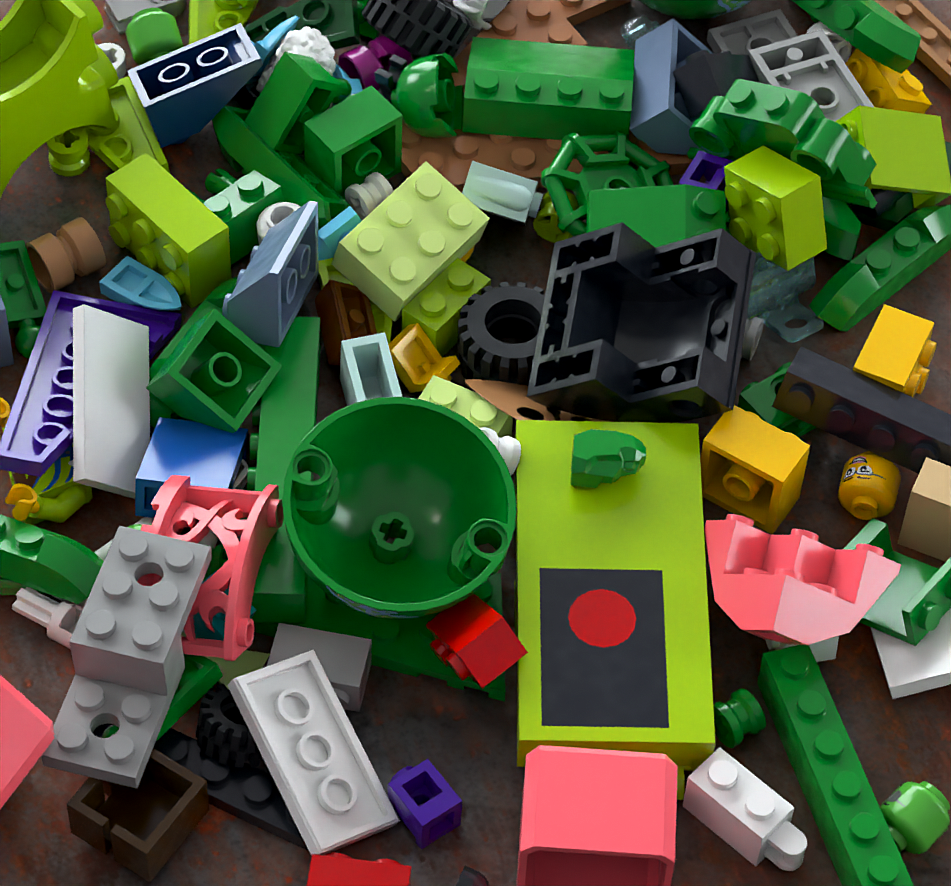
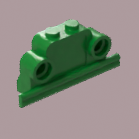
(793, 127)

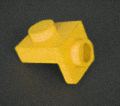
(418, 359)

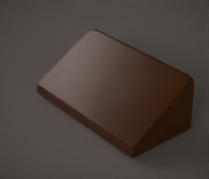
(343, 316)

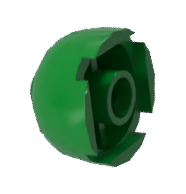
(429, 98)

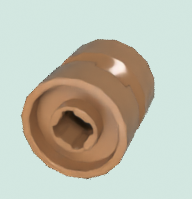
(69, 252)

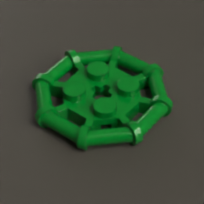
(598, 173)

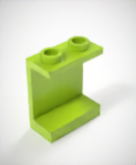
(906, 151)

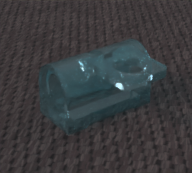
(776, 297)

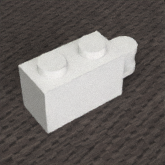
(744, 812)

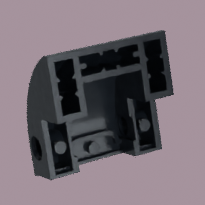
(642, 326)

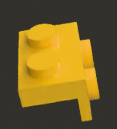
(887, 87)

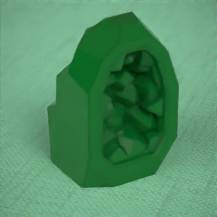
(604, 457)

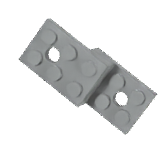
(793, 61)
(127, 656)

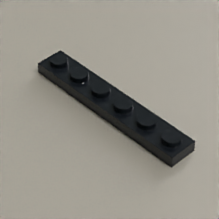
(236, 790)

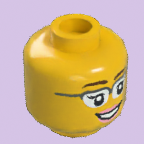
(869, 486)

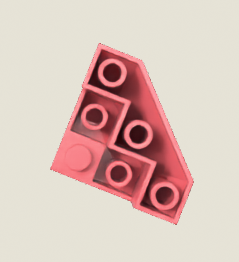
(792, 583)

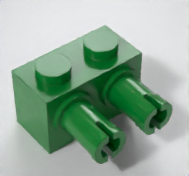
(291, 97)
(239, 206)

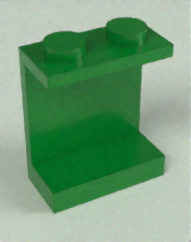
(914, 598)

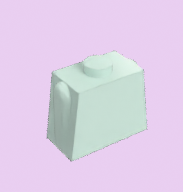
(502, 193)
(367, 369)

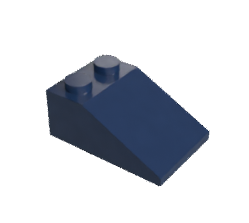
(194, 83)

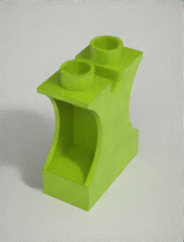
(50, 76)

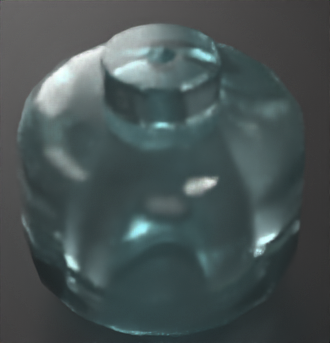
(636, 28)

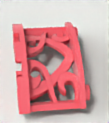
(184, 506)

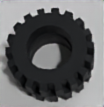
(419, 25)
(498, 315)

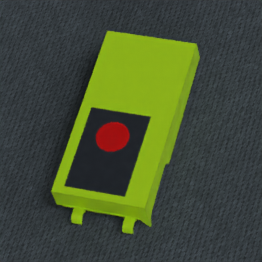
(613, 598)

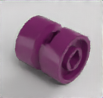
(365, 61)

